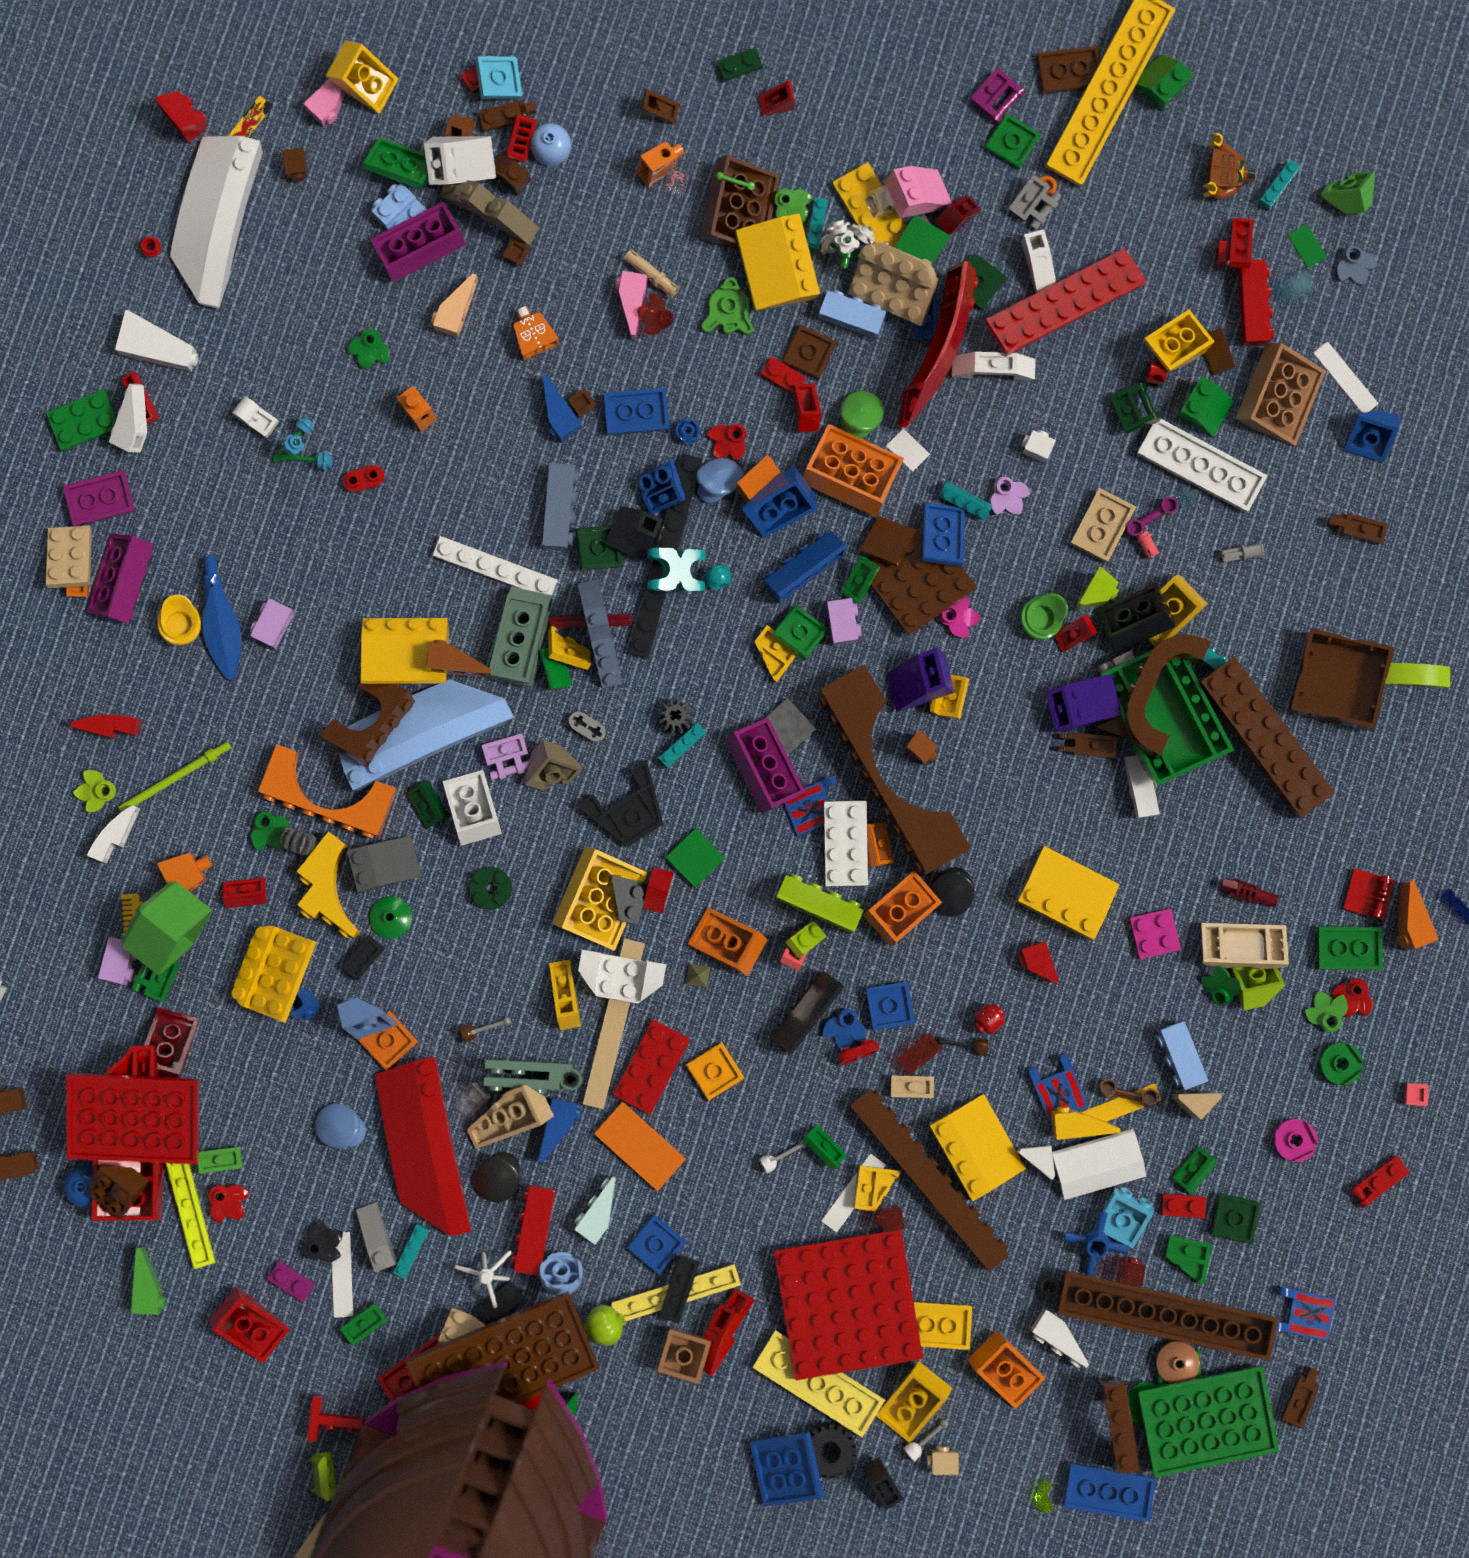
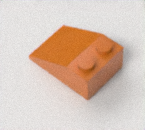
(902, 908)
(1413, 920)
(728, 941)
(1005, 1369)

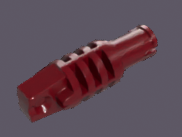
(1248, 892)

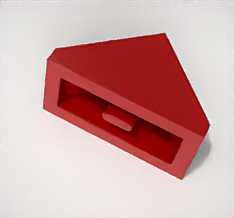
(777, 99)
(658, 890)

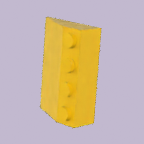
(777, 262)
(398, 650)
(1068, 893)
(588, 901)
(977, 1147)

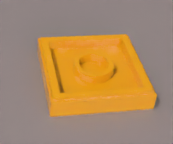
(715, 1071)

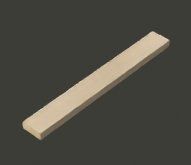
(610, 1038)

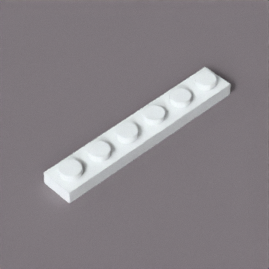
(493, 567)

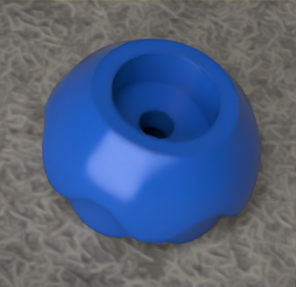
(687, 424)

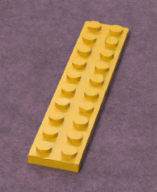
(1109, 89)

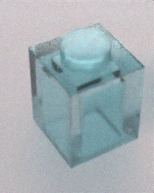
(1298, 287)

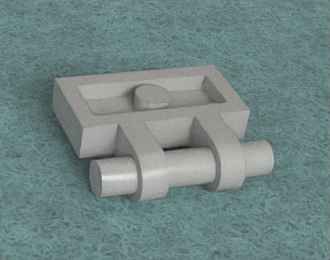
(1029, 199)

